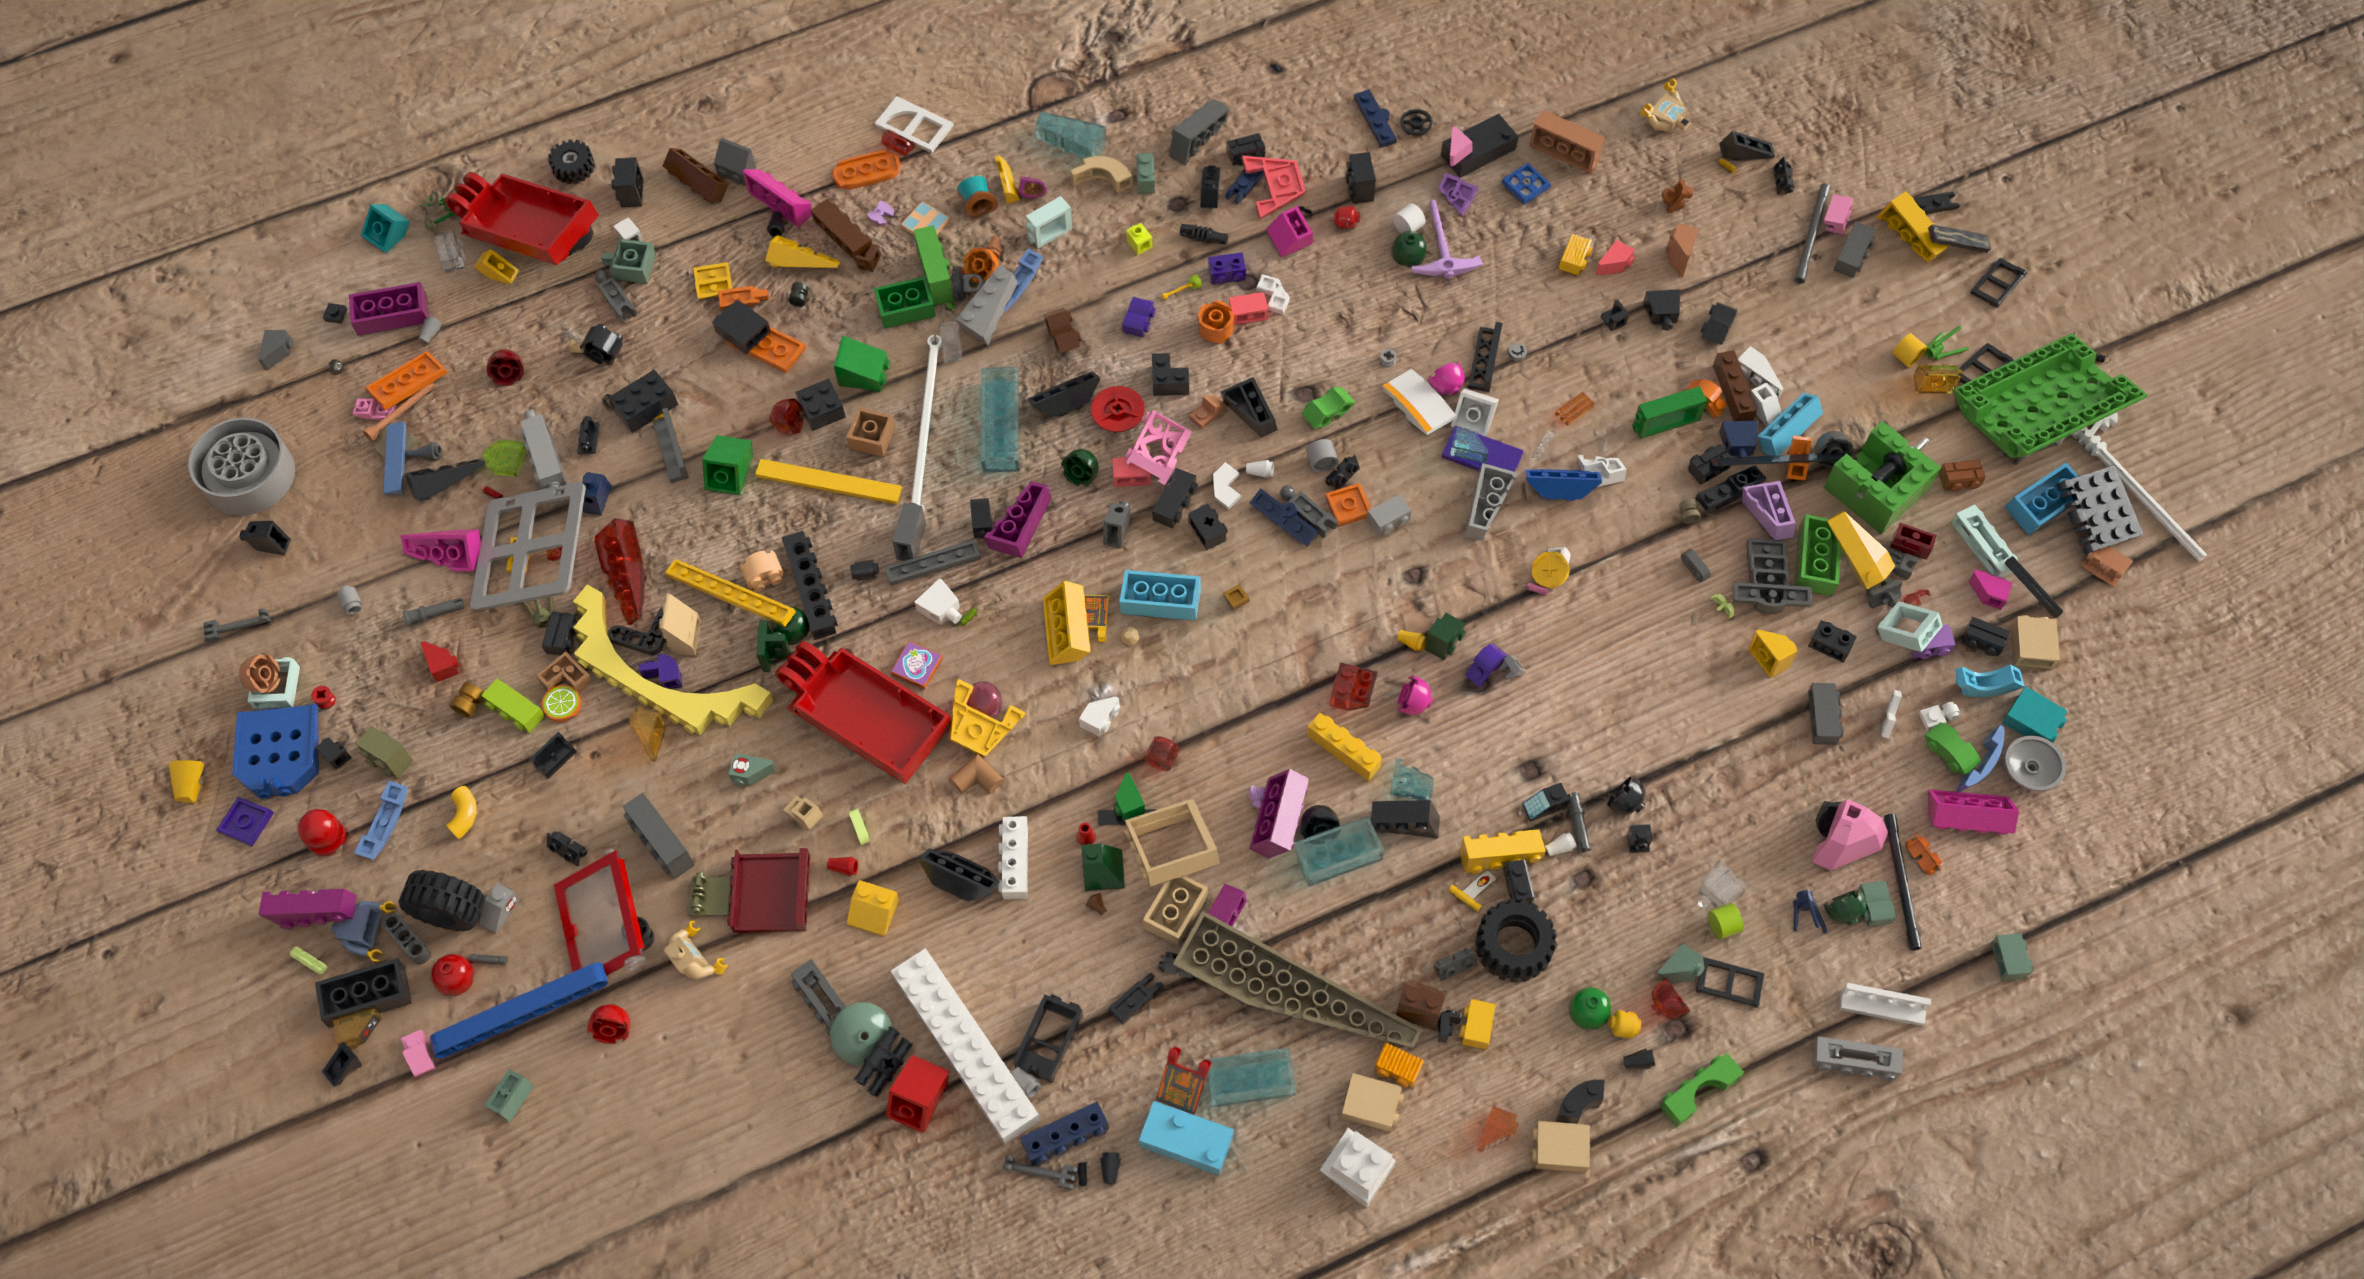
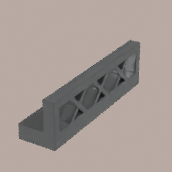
(670, 448)

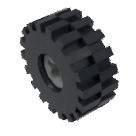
(575, 170)

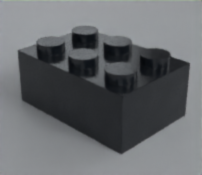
(642, 401)

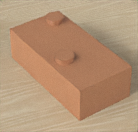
(1567, 141)

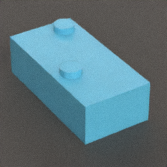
(1160, 595)
(1186, 1138)

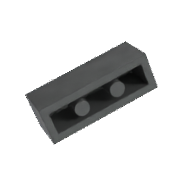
(1855, 250)
(1824, 713)

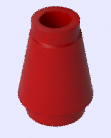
(1085, 834)
(843, 865)

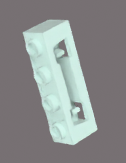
(1983, 540)

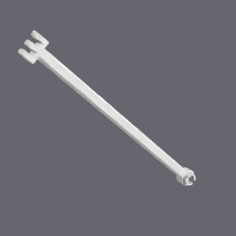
(925, 418)

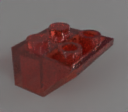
(1352, 687)

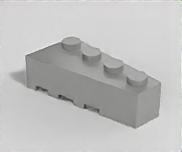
(988, 305)
(1488, 495)

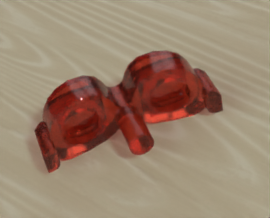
(1915, 596)

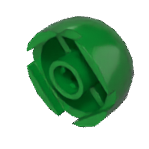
(1590, 1008)

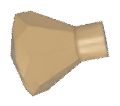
(1130, 636)

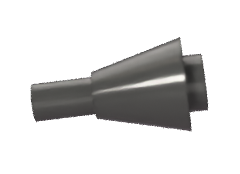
(429, 451)

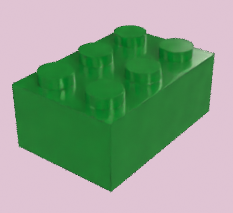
(904, 302)

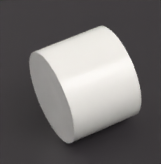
(1409, 218)

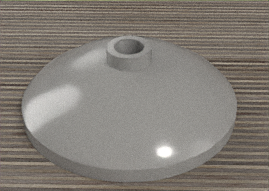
(2041, 756)

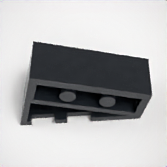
(1249, 404)
(1406, 818)

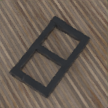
(2008, 288)
(1973, 360)
(1732, 970)

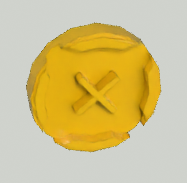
(1550, 569)

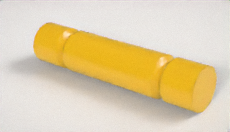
(1465, 898)

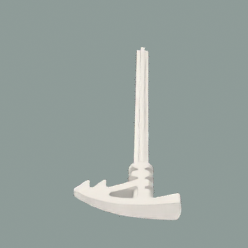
(2097, 448)

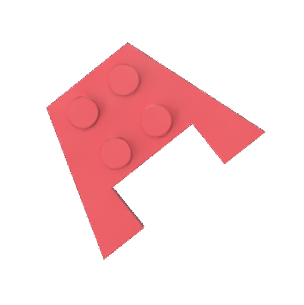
(1282, 180)

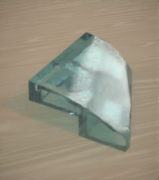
(1411, 782)

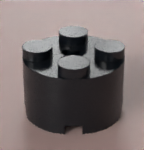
(601, 345)

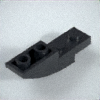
(1731, 489)

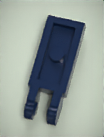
(1243, 185)

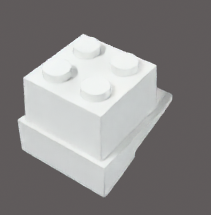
(1358, 1166)

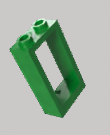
(1669, 412)

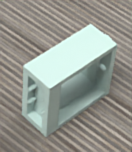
(1055, 209)
(1922, 636)
(274, 701)

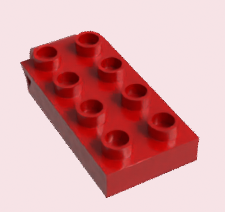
(521, 216)
(863, 709)

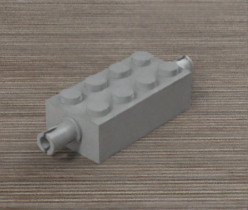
(542, 452)

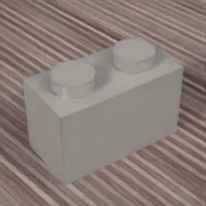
(1389, 515)

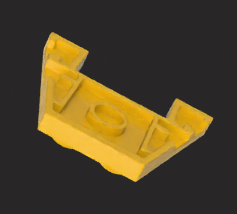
(974, 729)

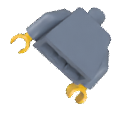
(360, 932)

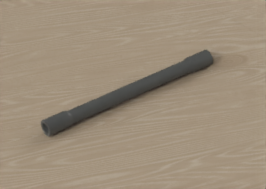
(1802, 269)

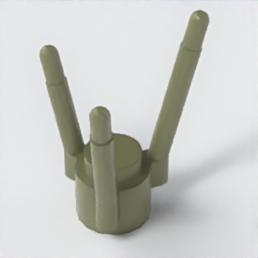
(541, 615)

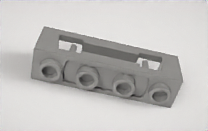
(1886, 1066)

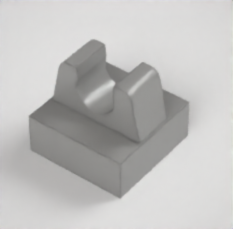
(1514, 665)

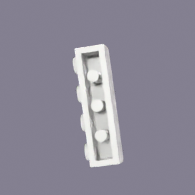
(1014, 858)

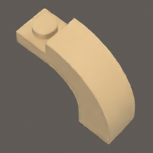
(1103, 168)

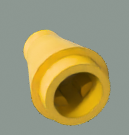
(1413, 640)

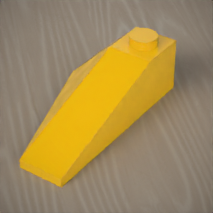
(786, 253)
(1865, 555)

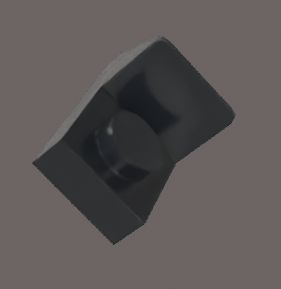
(340, 1064)

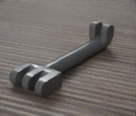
(213, 629)
(1063, 1176)

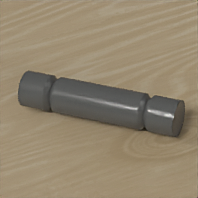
(488, 959)

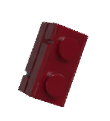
(1913, 541)

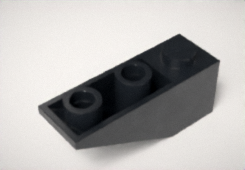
(1210, 187)

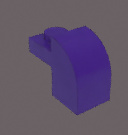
(1485, 662)
(665, 669)

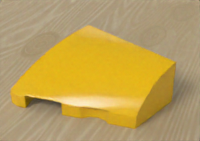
(1007, 180)
(185, 779)

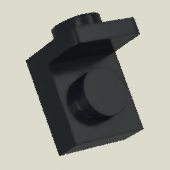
(1444, 1028)

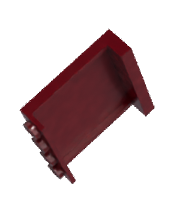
(769, 892)

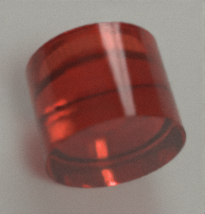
(1162, 753)

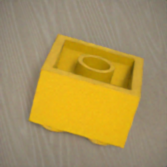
(1772, 651)
(872, 908)

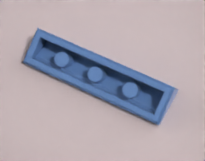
(395, 458)

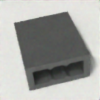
(909, 531)

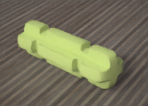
(308, 960)

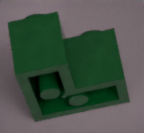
(1444, 636)

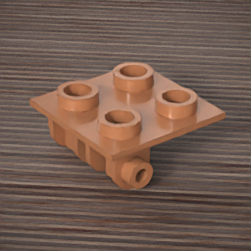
(2107, 564)

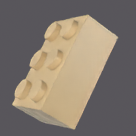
(1175, 909)

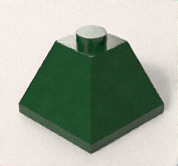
(1102, 867)

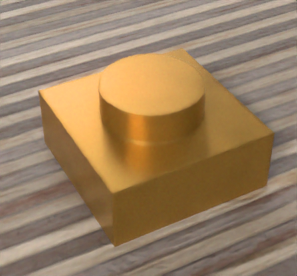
(1236, 597)

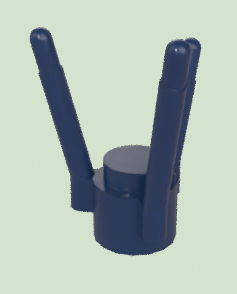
(1807, 902)

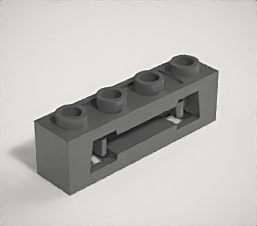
(805, 975)

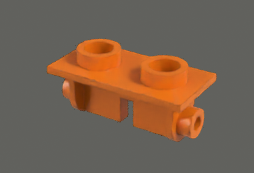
(1920, 847)

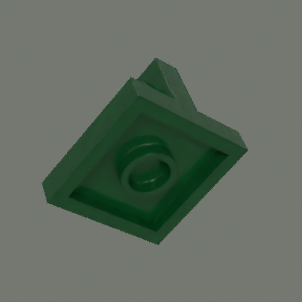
(770, 646)

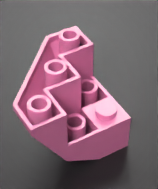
(1852, 836)

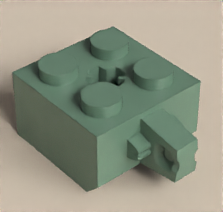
(631, 261)

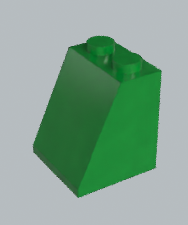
(860, 365)
(727, 464)

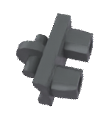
(1886, 594)

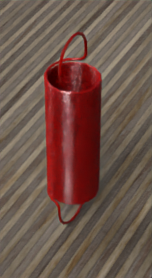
(492, 493)

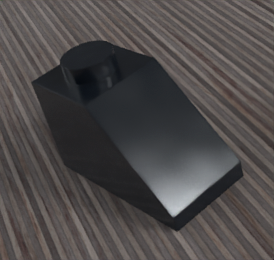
(981, 517)

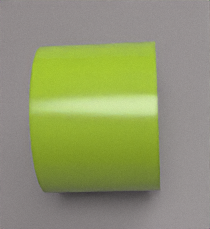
(1725, 921)

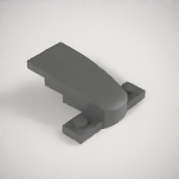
(1769, 579)

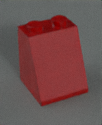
(916, 1093)

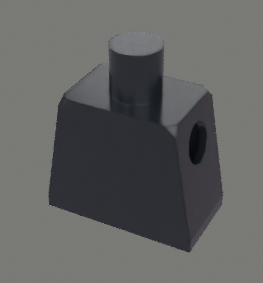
(1663, 307)
(265, 537)

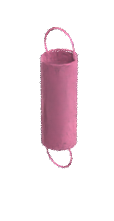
(1536, 588)

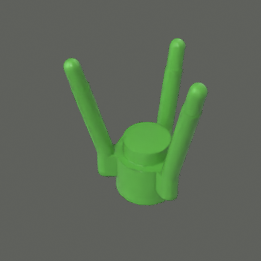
(1935, 347)

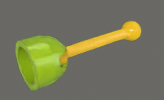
(1193, 282)

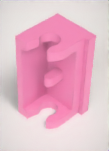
(1838, 213)

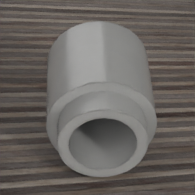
(349, 600)

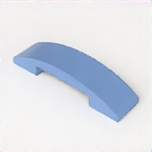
(1024, 274)
(1994, 744)
(384, 821)

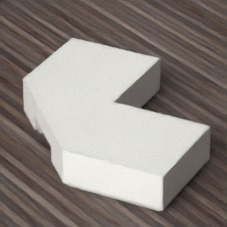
(1273, 287)
(1222, 491)
(1891, 709)

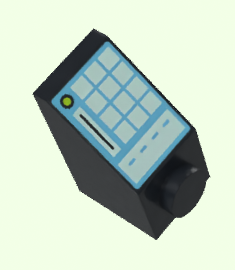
(1546, 802)

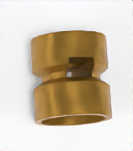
(467, 700)

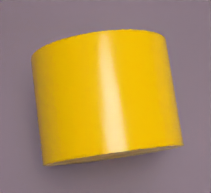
(1909, 350)

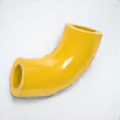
(465, 811)

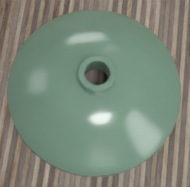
(849, 1025)

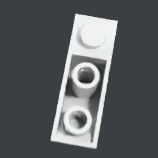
(1758, 370)

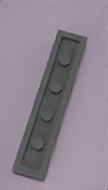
(932, 562)

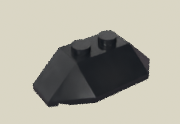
(1067, 395)
(958, 875)

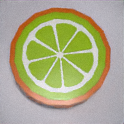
(561, 703)

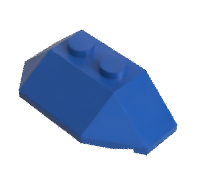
(1563, 483)

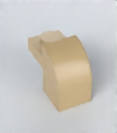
(803, 812)

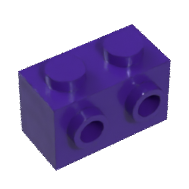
(1226, 268)

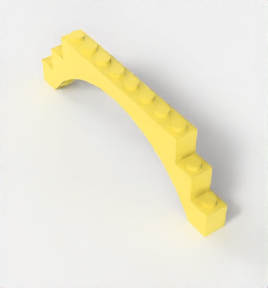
(689, 709)

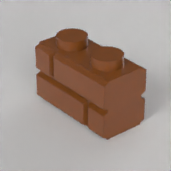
(1962, 475)

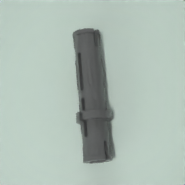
(1577, 815)

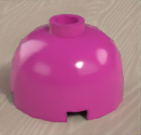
(1447, 379)
(1414, 696)

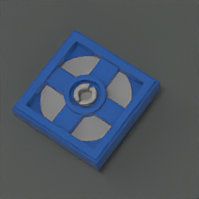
(1526, 183)

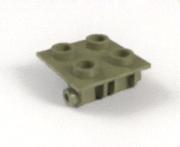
(709, 896)

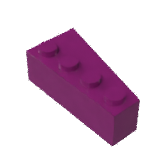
(307, 907)

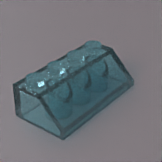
(1338, 851)

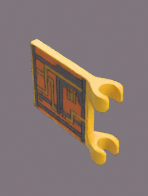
(1097, 612)

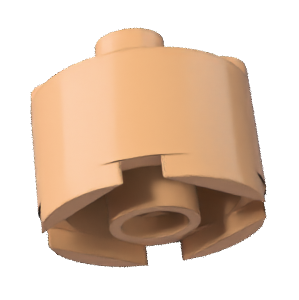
(761, 570)

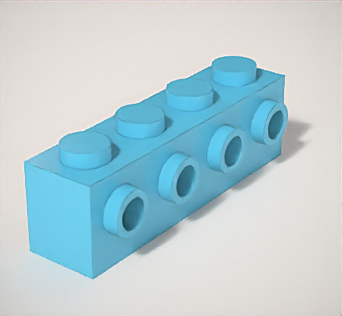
(1790, 422)

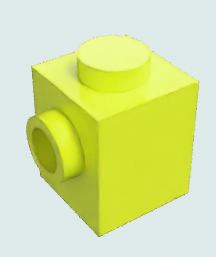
(1139, 238)

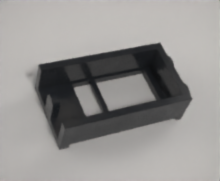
(1037, 1064)

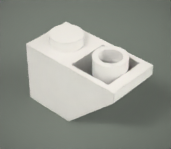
(1766, 404)
(1098, 715)

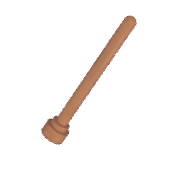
(372, 432)

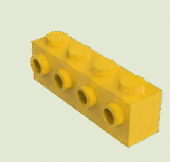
(1344, 746)

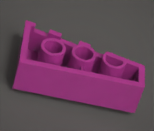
(1018, 525)

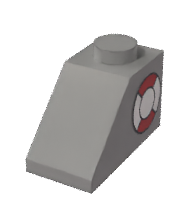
(497, 907)

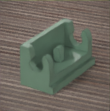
(509, 1095)

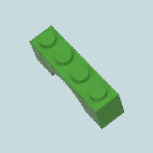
(1721, 1074)

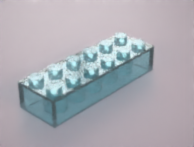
(1000, 420)

